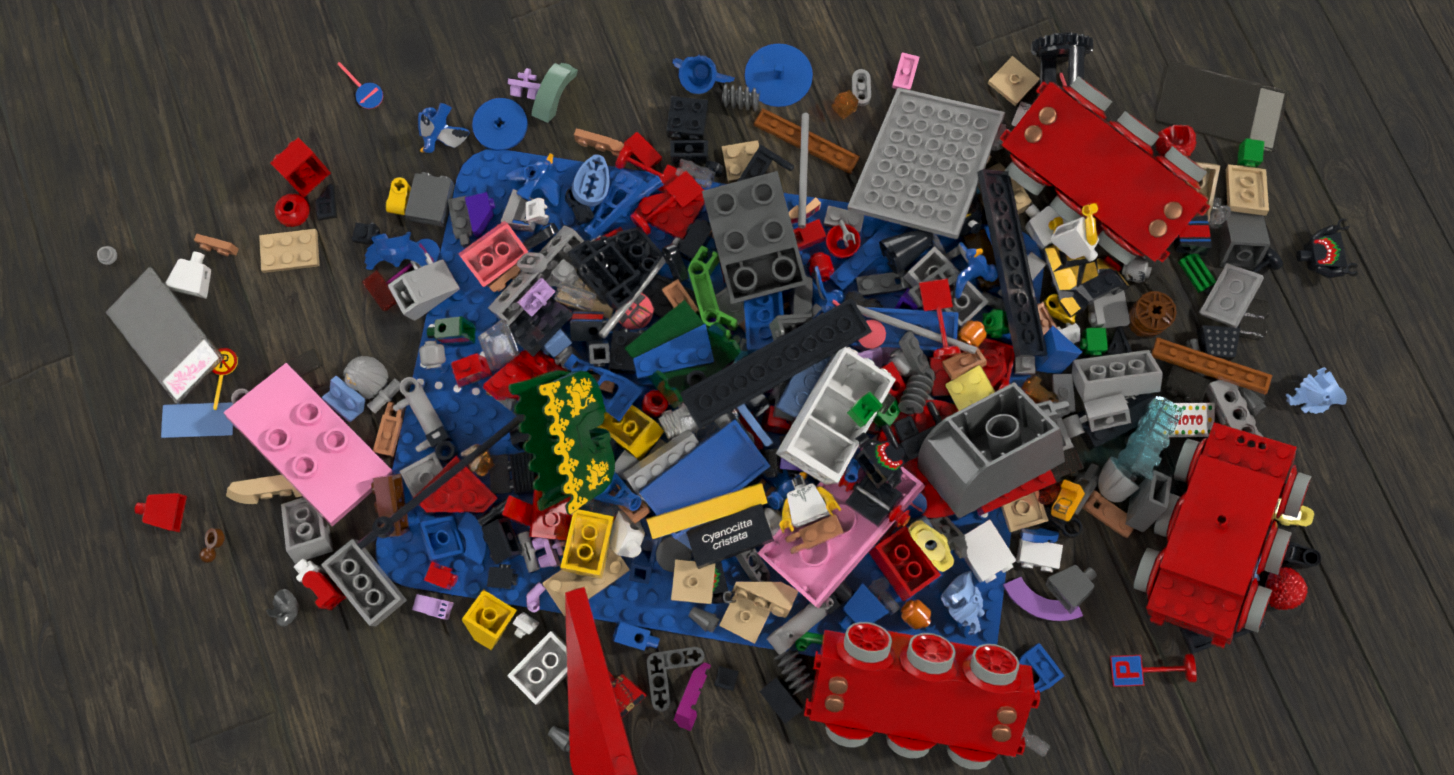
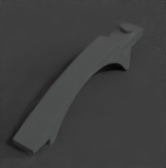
(800, 303)

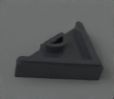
(1119, 343)

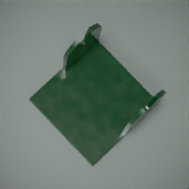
(672, 325)

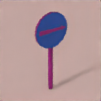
(429, 247)

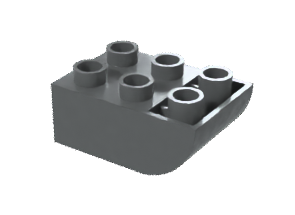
(754, 237)
(989, 449)

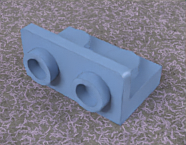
(344, 399)

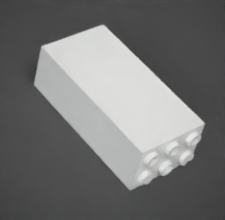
(823, 432)

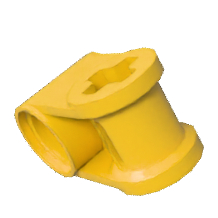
(398, 199)
(1058, 312)

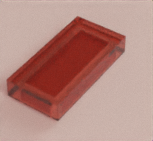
(379, 290)

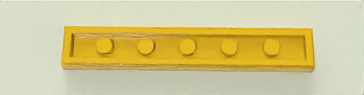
(706, 511)

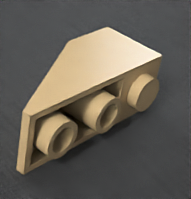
(768, 595)

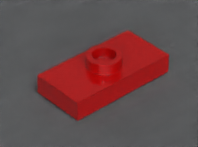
(941, 375)

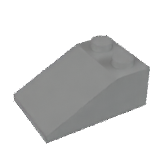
(305, 531)

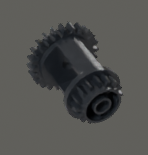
(1062, 48)

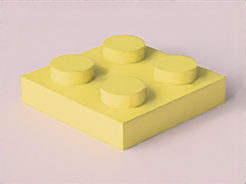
(970, 388)

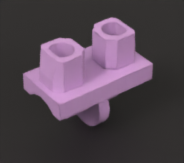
(517, 85)
(536, 297)
(551, 558)

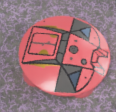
(638, 314)

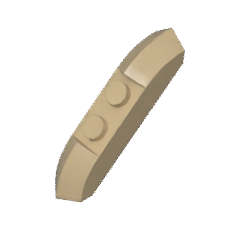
(251, 490)

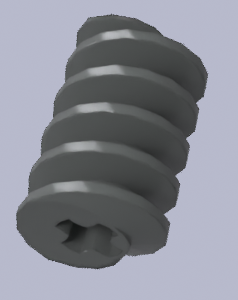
(740, 97)
(916, 393)
(794, 670)

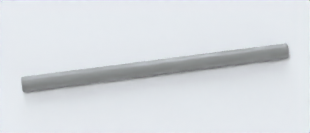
(803, 171)
(619, 313)
(915, 329)

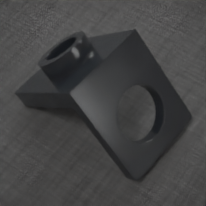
(758, 405)

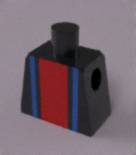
(1194, 237)
(587, 325)

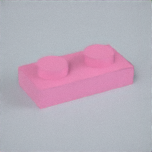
(905, 71)

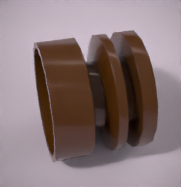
(1146, 323)

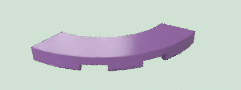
(1037, 605)

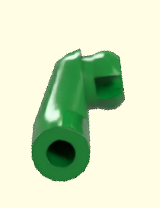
(808, 638)

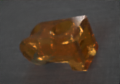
(1037, 392)

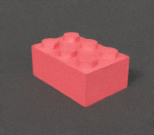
(493, 253)

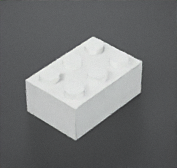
(542, 668)

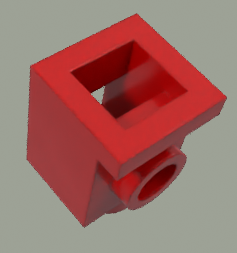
(441, 577)

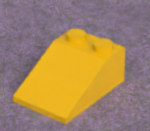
(633, 432)
(587, 544)

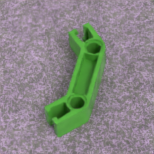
(704, 290)

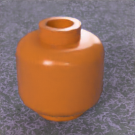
(972, 333)
(916, 614)

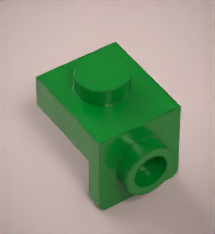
(864, 409)

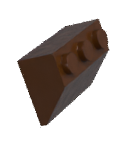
(390, 499)

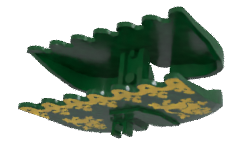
(566, 446)

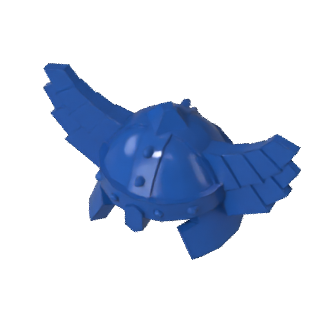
(699, 74)
(394, 251)

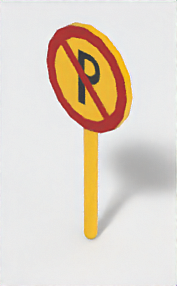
(224, 368)

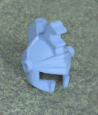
(1318, 393)
(964, 602)

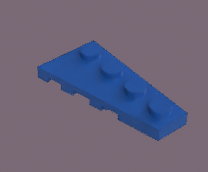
(680, 353)

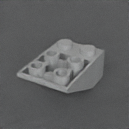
(423, 289)

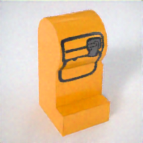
(1067, 500)

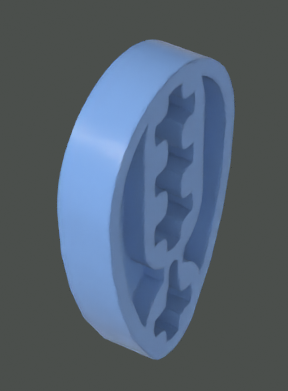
(600, 184)

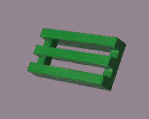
(1211, 281)

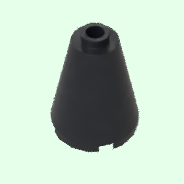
(905, 248)

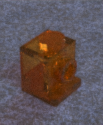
(845, 104)
(482, 463)

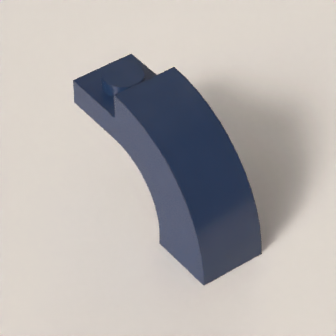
(643, 563)

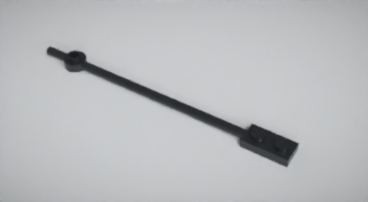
(389, 526)

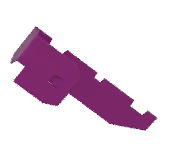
(685, 715)

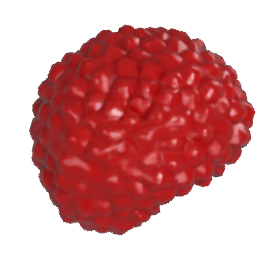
(1179, 136)
(1287, 589)

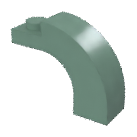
(551, 90)

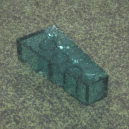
(1150, 438)

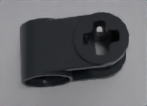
(1296, 555)

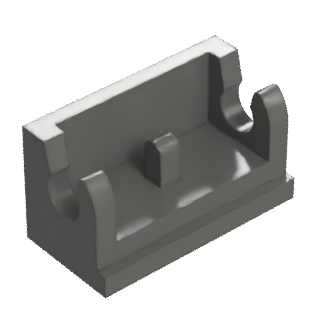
(786, 323)

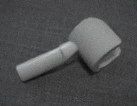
(847, 235)

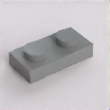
(850, 218)

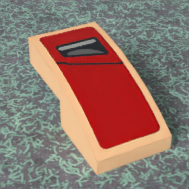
(811, 209)

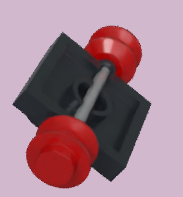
(875, 503)

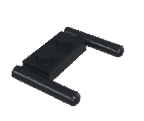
(761, 161)
(913, 444)

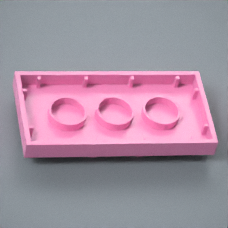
(307, 443)
(825, 566)

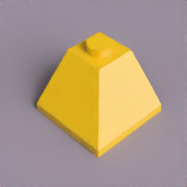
(488, 619)

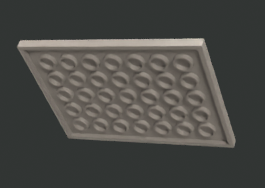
(926, 162)

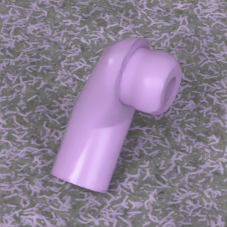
(532, 597)

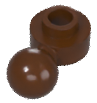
(213, 539)

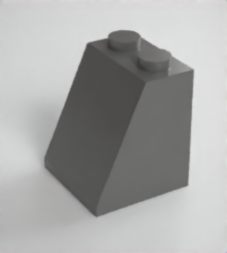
(1243, 240)

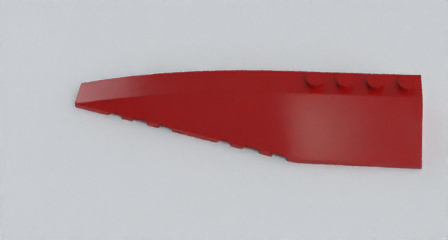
(595, 721)

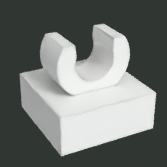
(535, 210)
(1071, 332)
(525, 624)

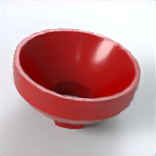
(297, 215)
(836, 234)

